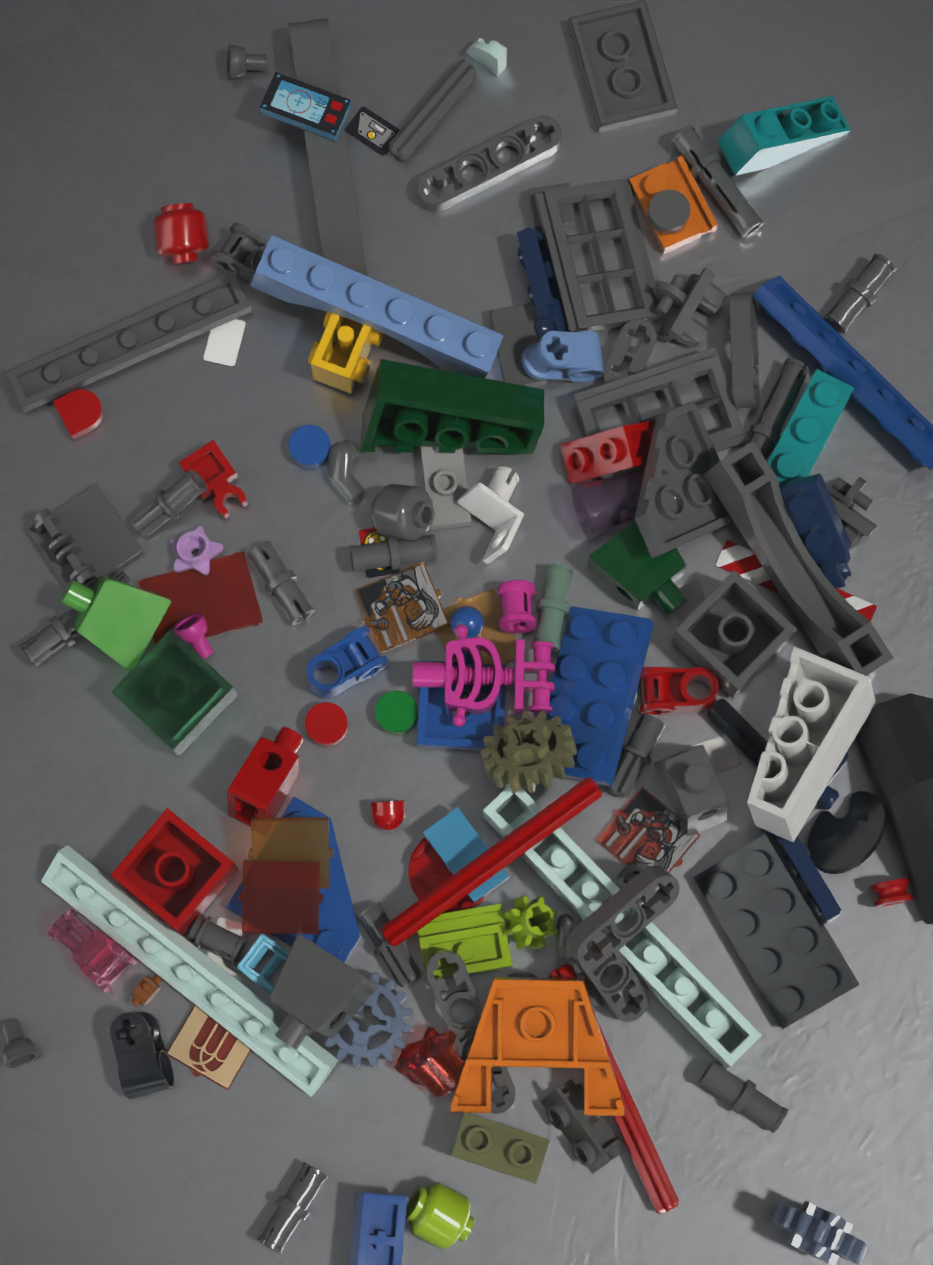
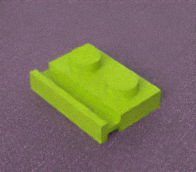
(473, 935)

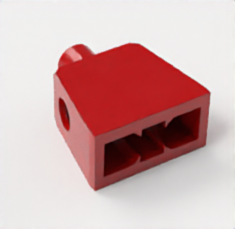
(265, 777)

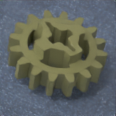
(528, 752)

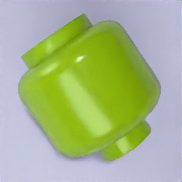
(439, 1215)

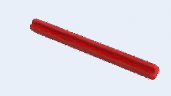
(491, 861)
(635, 1134)

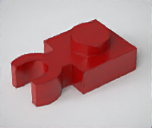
(217, 474)

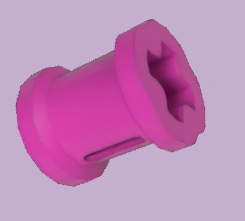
(516, 606)

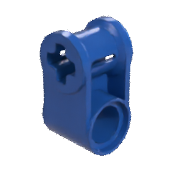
(347, 662)

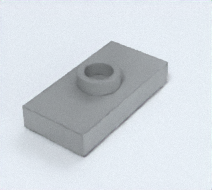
(445, 484)

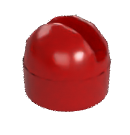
(388, 814)

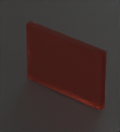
(222, 596)

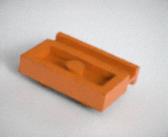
(675, 177)

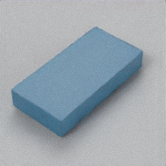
(459, 845)

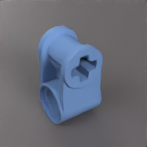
(565, 357)

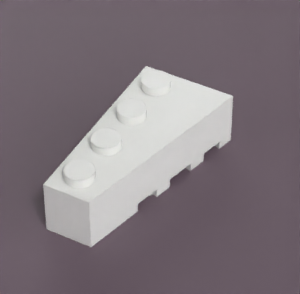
(807, 740)

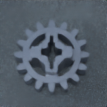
(393, 1026)
(819, 1233)

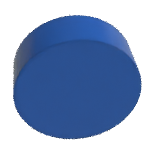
(309, 446)

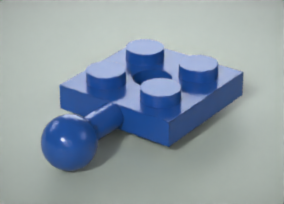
(435, 720)

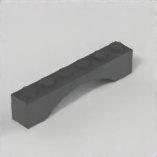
(757, 508)

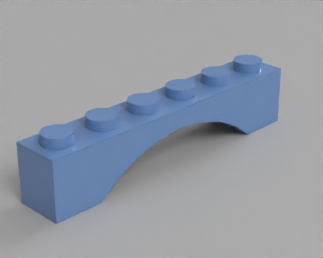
(322, 284)

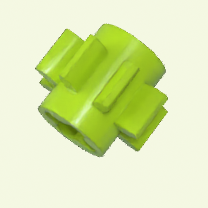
(541, 919)

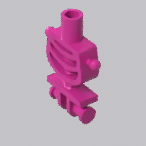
(444, 675)

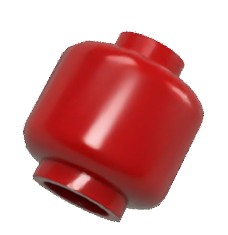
(181, 233)

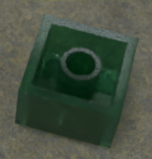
(174, 692)

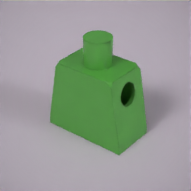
(116, 617)

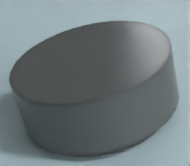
(668, 211)

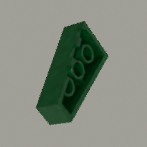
(449, 411)

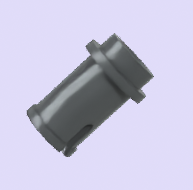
(216, 938)

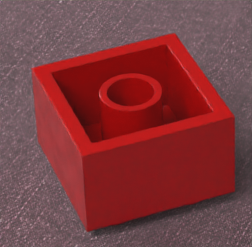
(174, 871)

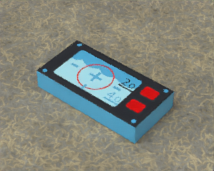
(305, 106)

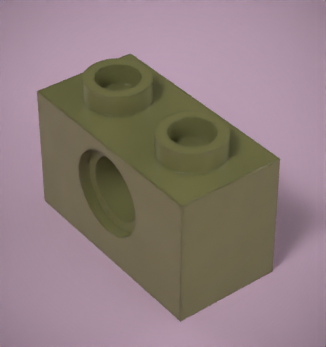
(500, 1148)

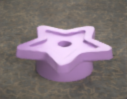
(187, 543)

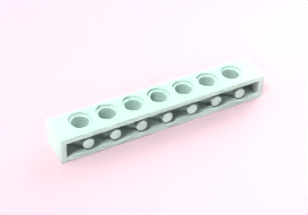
(649, 954)

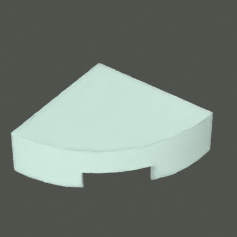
(491, 55)

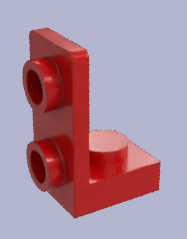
(607, 451)

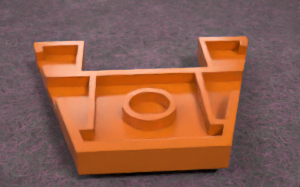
(538, 1026)

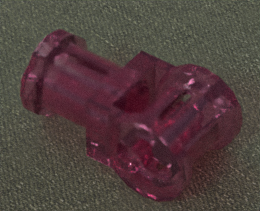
(96, 955)

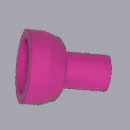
(192, 631)

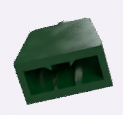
(637, 577)

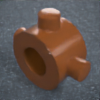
(145, 990)

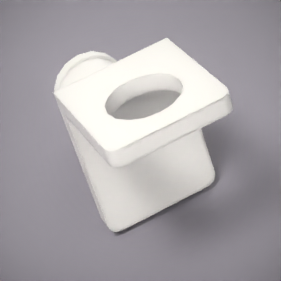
(492, 507)

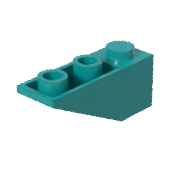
(780, 133)

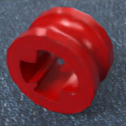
(891, 892)

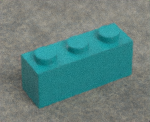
(809, 427)

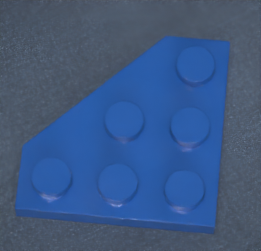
(337, 918)

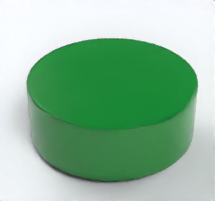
(396, 712)

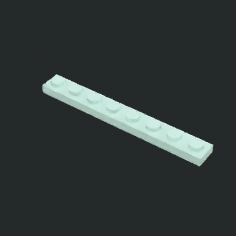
(186, 968)

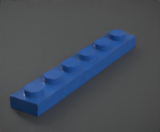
(846, 364)

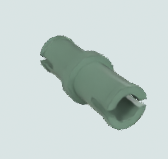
(553, 605)

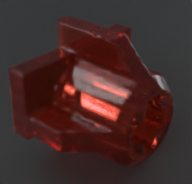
(432, 1062)

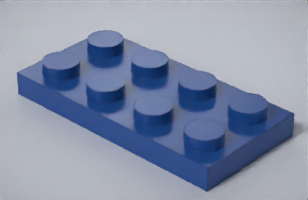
(598, 685)

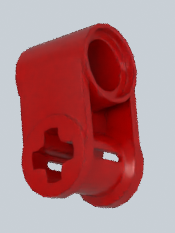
(672, 690)

